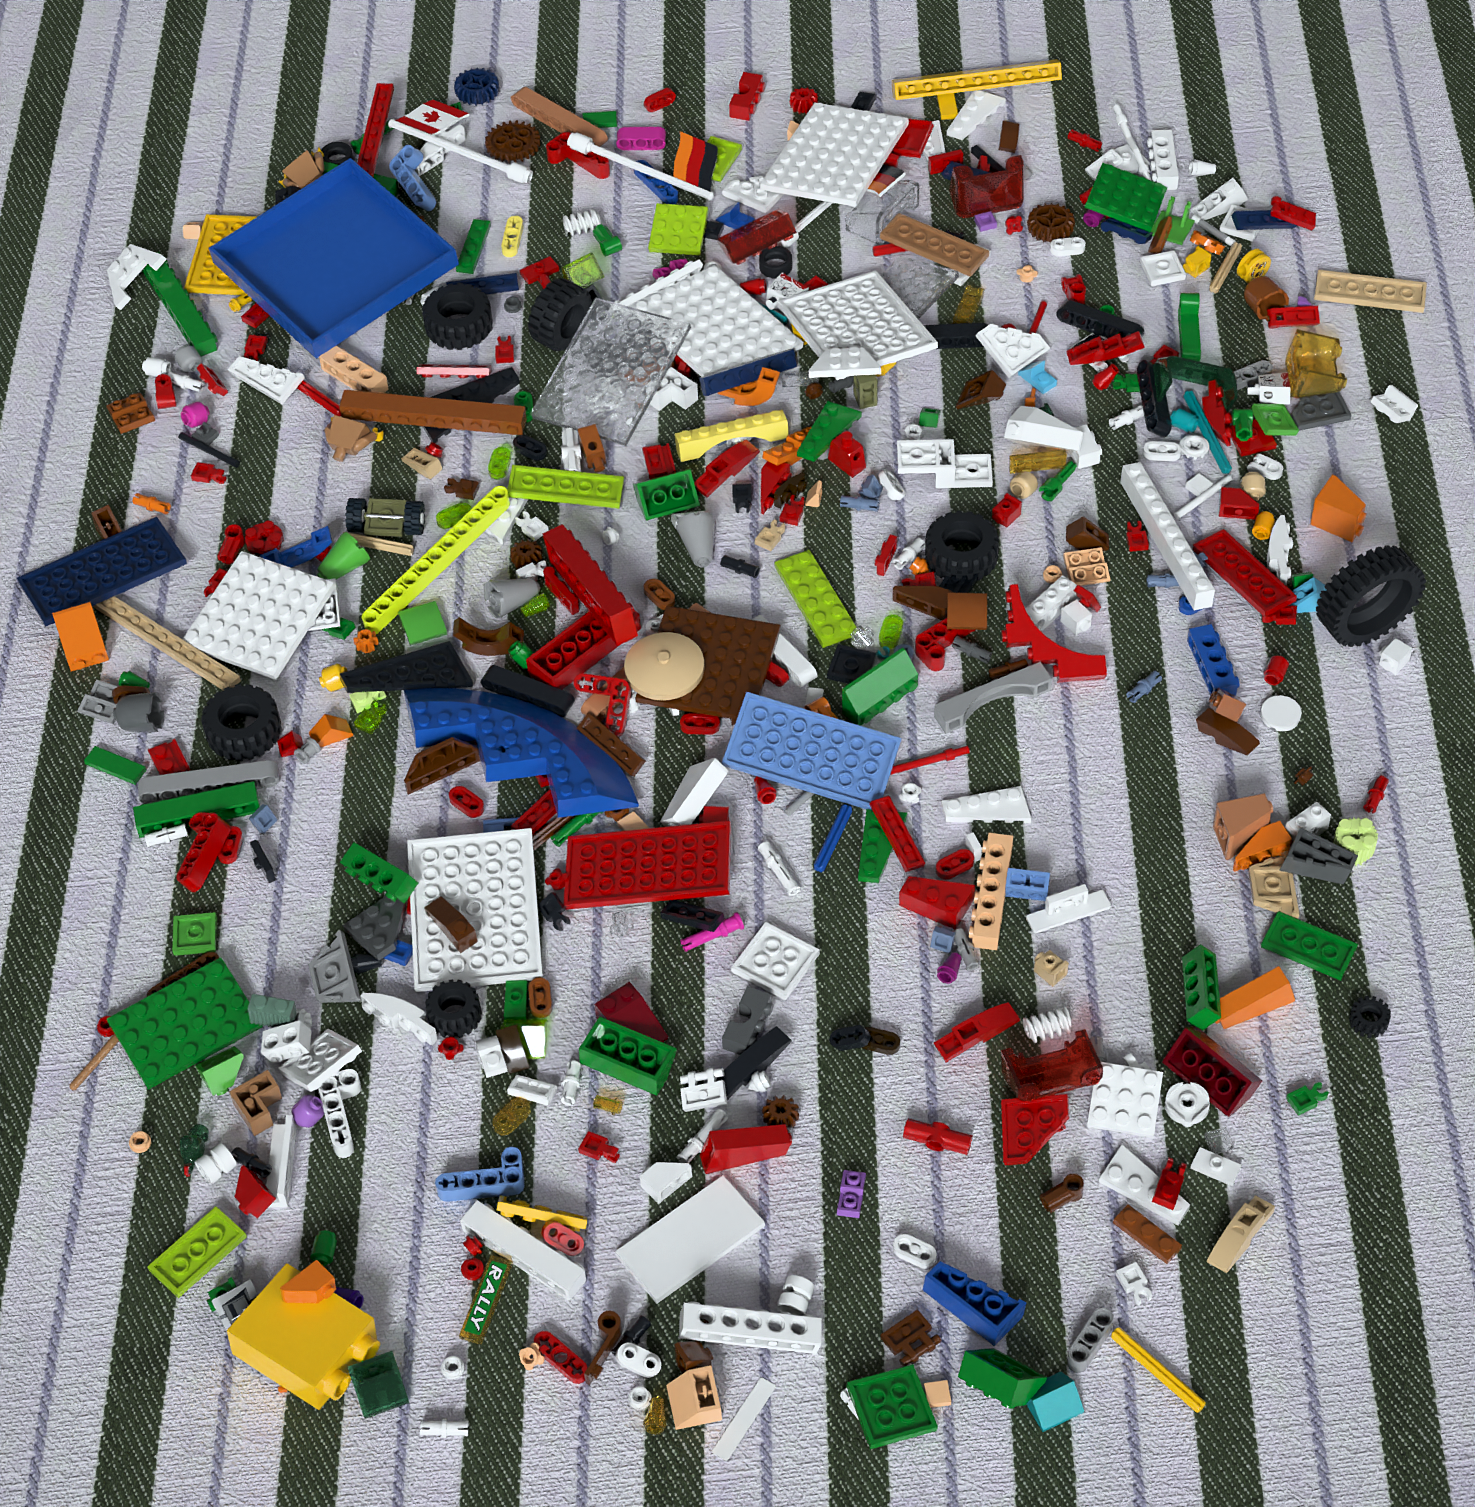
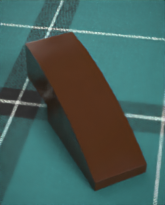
(1226, 732)

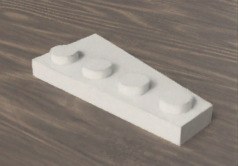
(974, 111)
(266, 378)
(995, 805)
(1138, 1182)

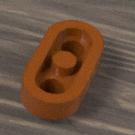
(661, 596)
(540, 999)

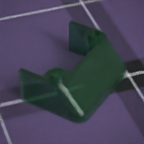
(1195, 372)

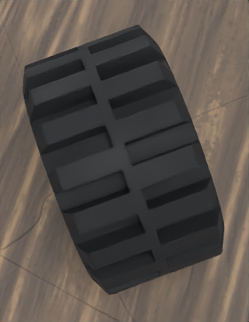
(453, 994)

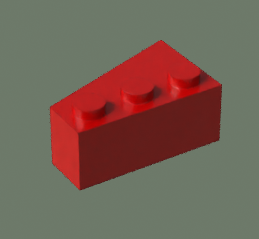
(937, 899)

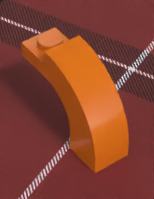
(756, 391)

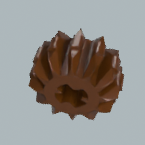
(525, 553)
(780, 1112)

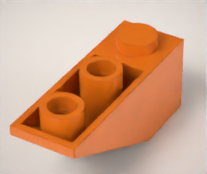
(1266, 843)

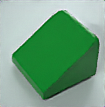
(929, 417)

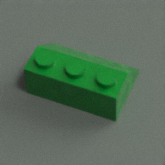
(666, 494)
(1000, 1377)

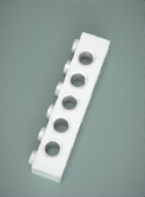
(740, 1334)

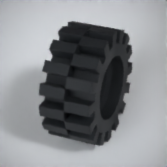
(1372, 1006)

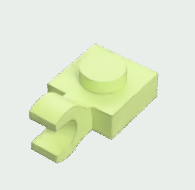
(364, 699)

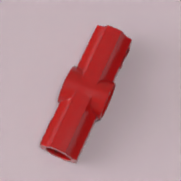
(937, 1136)

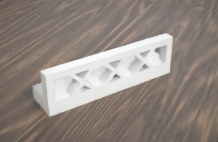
(281, 1161)

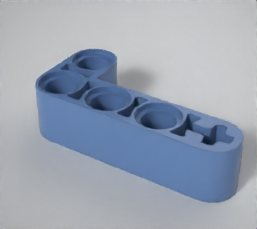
(403, 168)
(480, 1178)

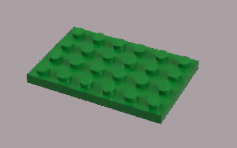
(183, 1023)

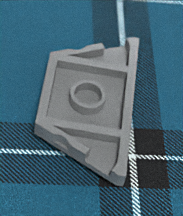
(334, 974)

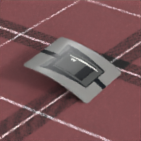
(233, 1303)

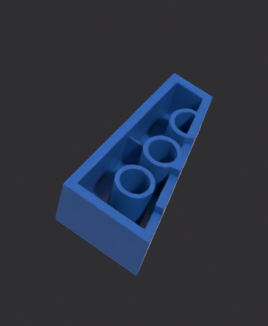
(973, 1302)

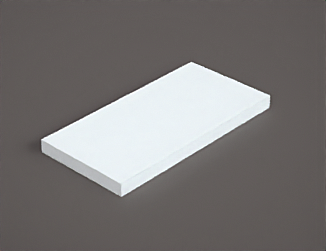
(689, 1239)

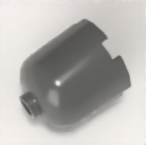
(139, 712)

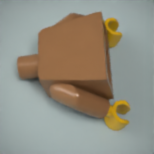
(304, 169)
(349, 436)

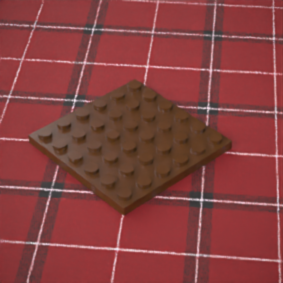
(734, 655)

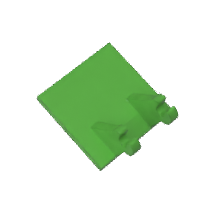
(1181, 226)

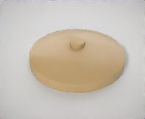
(664, 666)

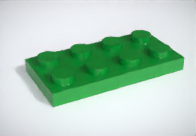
(1309, 945)

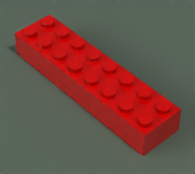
(591, 584)

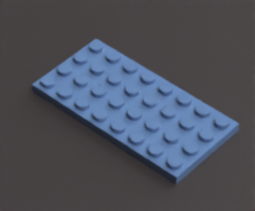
(811, 751)

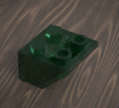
(378, 1384)

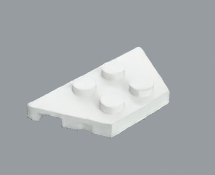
(844, 363)
(502, 525)

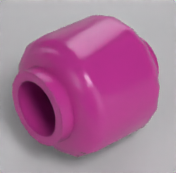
(194, 414)

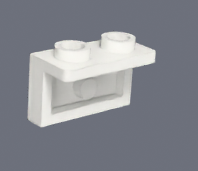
(1395, 405)

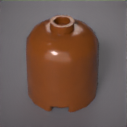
(1264, 294)

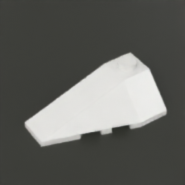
(1039, 428)

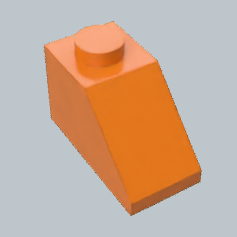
(309, 1285)

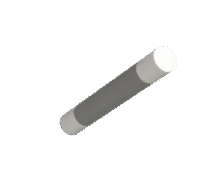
(1217, 233)

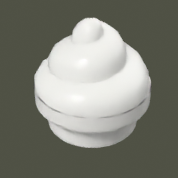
(759, 1082)

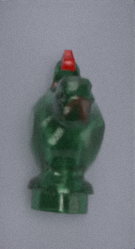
(193, 1146)

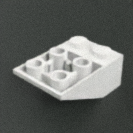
(330, 613)

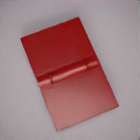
(914, 139)

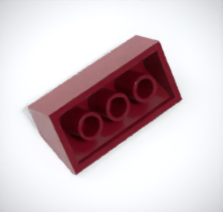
(1204, 1062)

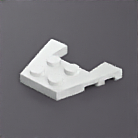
(127, 267)

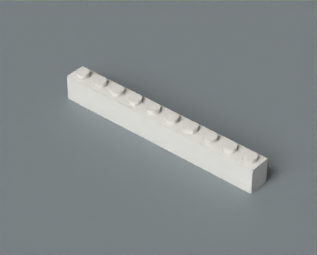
(1167, 536)

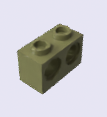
(865, 390)

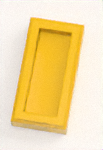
(947, 106)

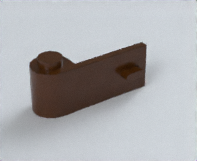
(610, 1331)

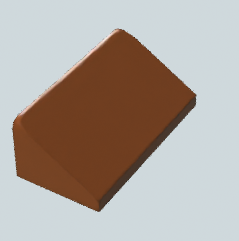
(1161, 235)

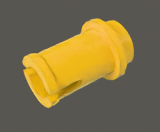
(239, 302)

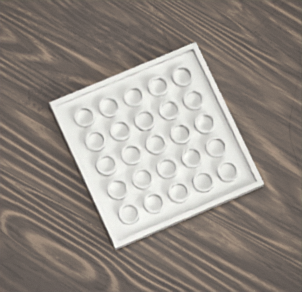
(259, 614)

